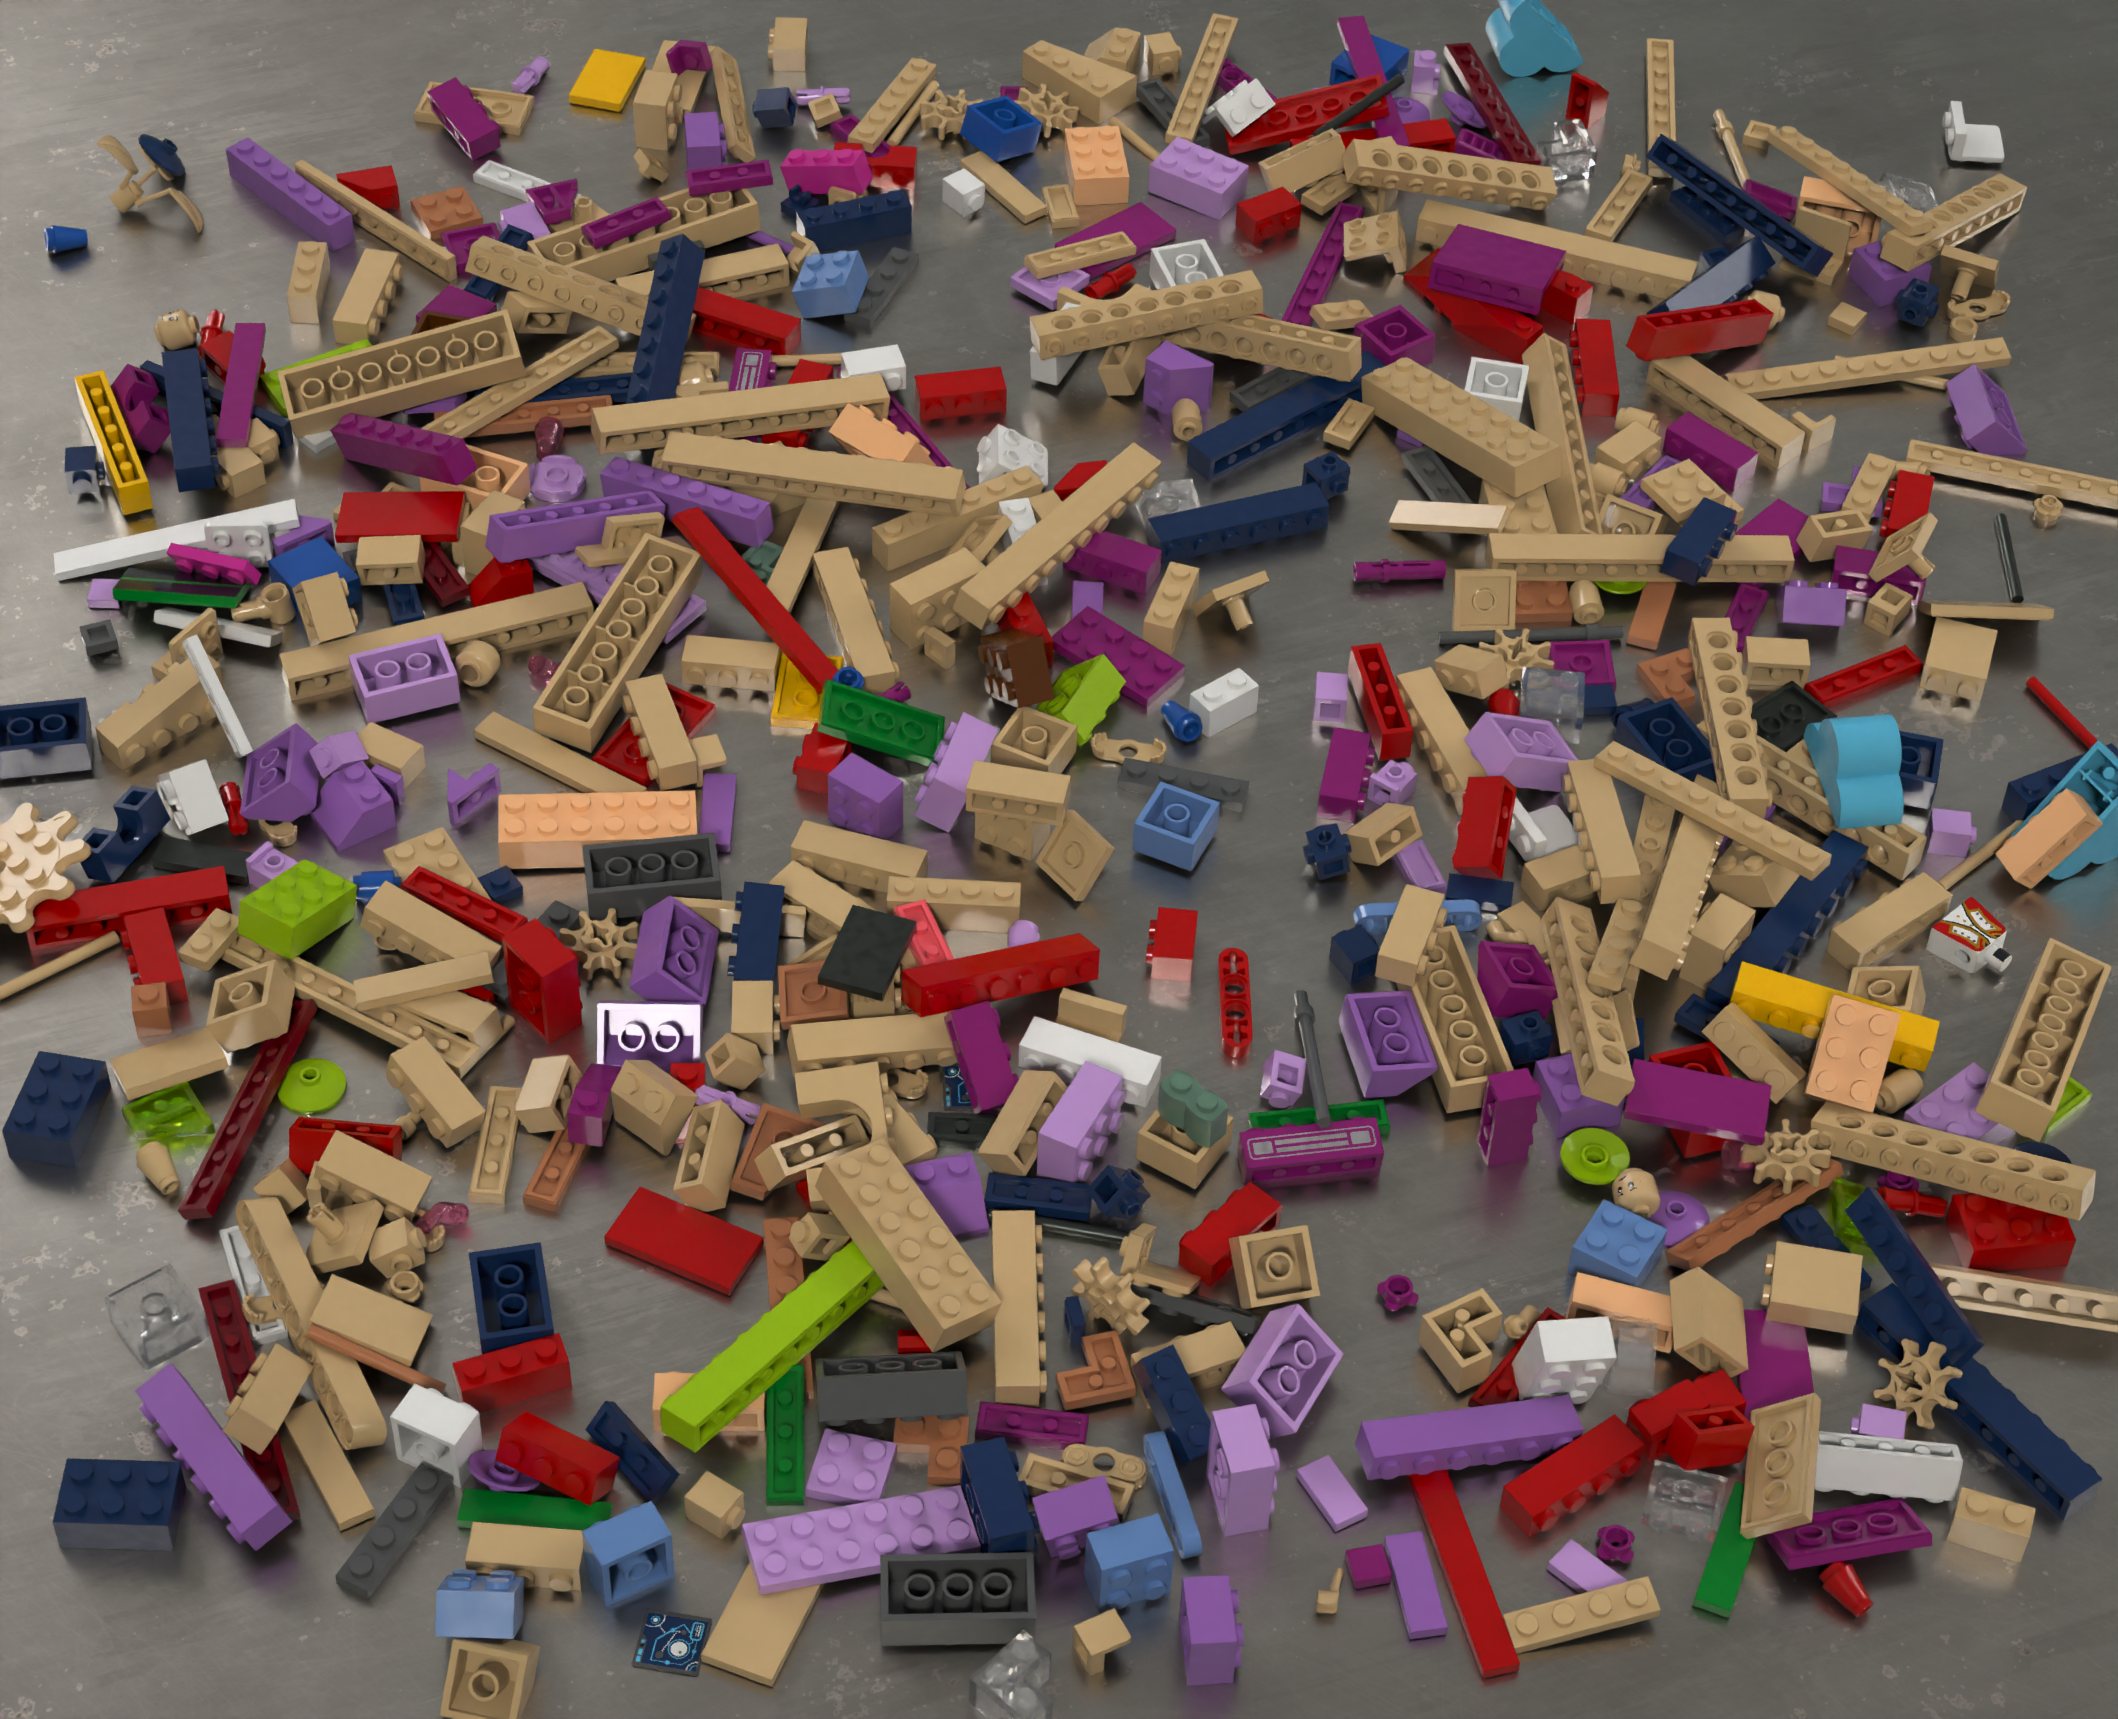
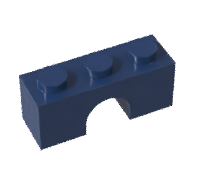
(140, 819)

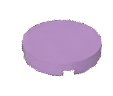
(557, 478)

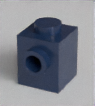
(775, 107)
(83, 469)
(1354, 954)

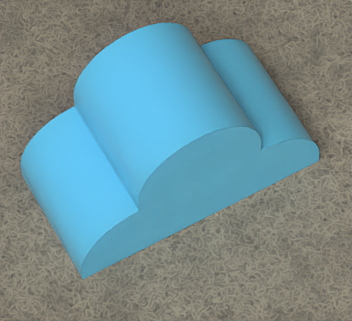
(1530, 38)
(1859, 768)
(2097, 782)

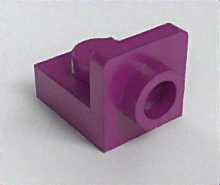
(689, 55)

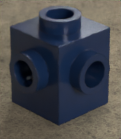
(1918, 302)
(1329, 473)
(1327, 851)
(1526, 1037)
(1118, 1192)

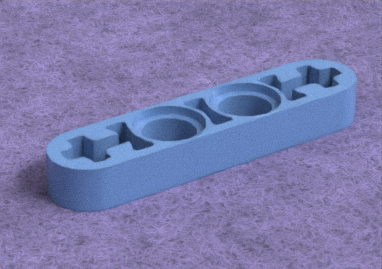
(1377, 911)
(1172, 1495)

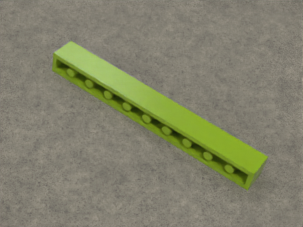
(769, 1348)

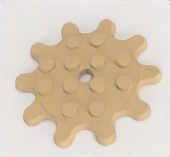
(34, 863)

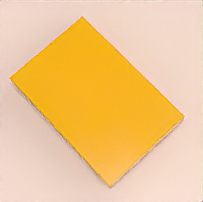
(607, 80)
(795, 700)

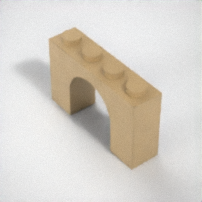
(844, 1091)

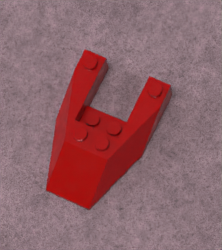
(1499, 326)

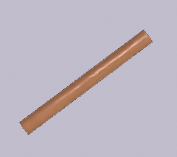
(373, 1359)

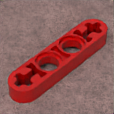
(1235, 1002)

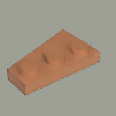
(770, 1127)

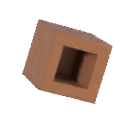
(151, 1010)

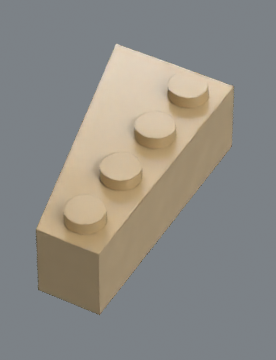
(1091, 85)
(157, 716)

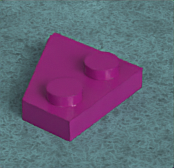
(554, 200)

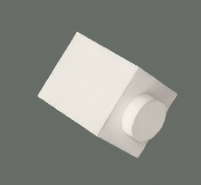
(963, 192)

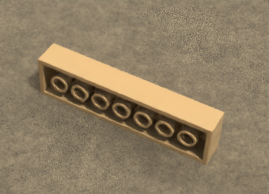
(704, 217)
(402, 373)
(1462, 427)
(617, 642)
(2043, 1040)

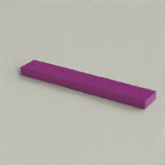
(241, 385)

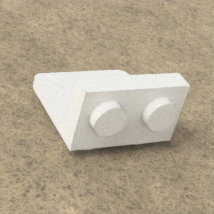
(1240, 106)
(1971, 141)
(1007, 451)
(241, 540)
(1540, 831)

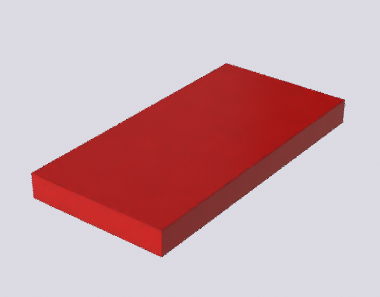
(428, 514)
(622, 750)
(684, 1240)

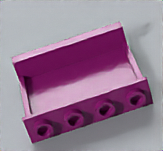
(1495, 268)

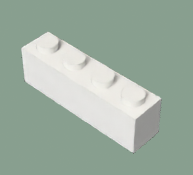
(1065, 1049)
(1888, 1467)

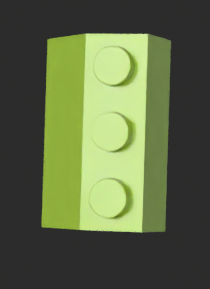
(1084, 695)

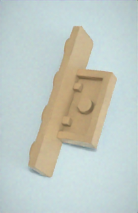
(621, 538)

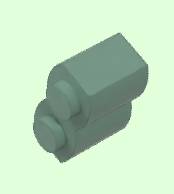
(1192, 1108)

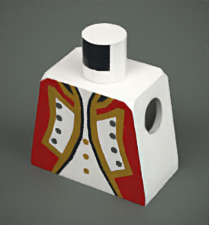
(1970, 938)

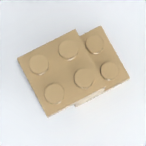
(1682, 488)

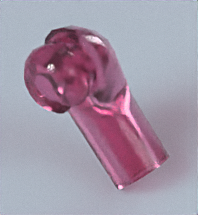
(443, 1214)

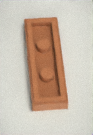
(1651, 614)
(554, 1172)

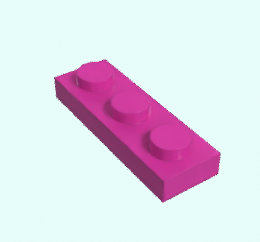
(213, 564)

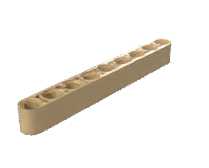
(295, 1294)

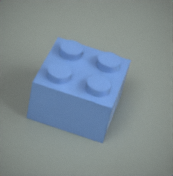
(830, 284)
(1175, 826)
(1618, 1246)
(628, 1553)
(1128, 1563)
(479, 1605)

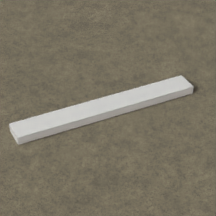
(155, 543)

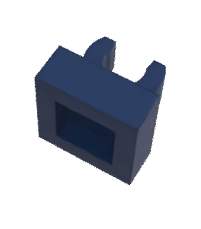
(798, 201)

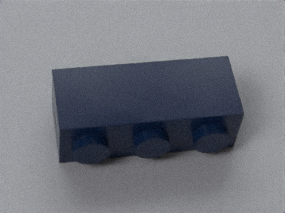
(1700, 541)
(757, 933)
(1175, 1404)

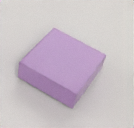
(101, 594)

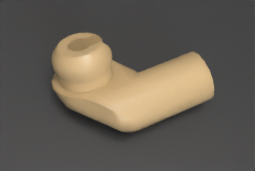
(1499, 934)
(1517, 1325)

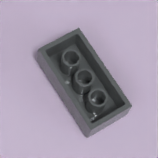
(646, 871)
(891, 1387)
(956, 1598)

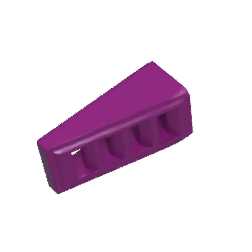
(1476, 145)

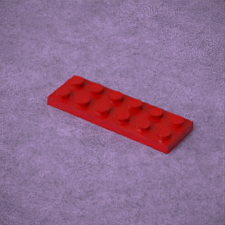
(1306, 112)

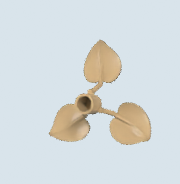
(130, 193)

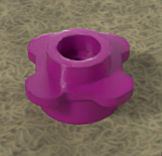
(1898, 1181)
(1400, 1285)
(1615, 1535)

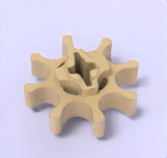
(1048, 109)
(945, 113)
(1519, 653)
(601, 943)
(1787, 1157)
(1110, 1296)
(1927, 1373)

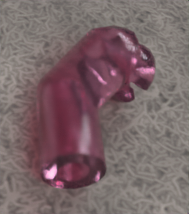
(542, 666)

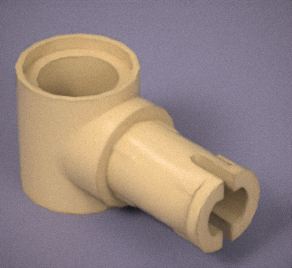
(272, 603)

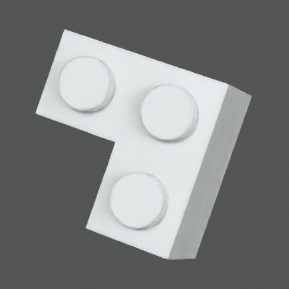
(194, 795)

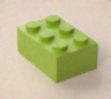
(297, 909)

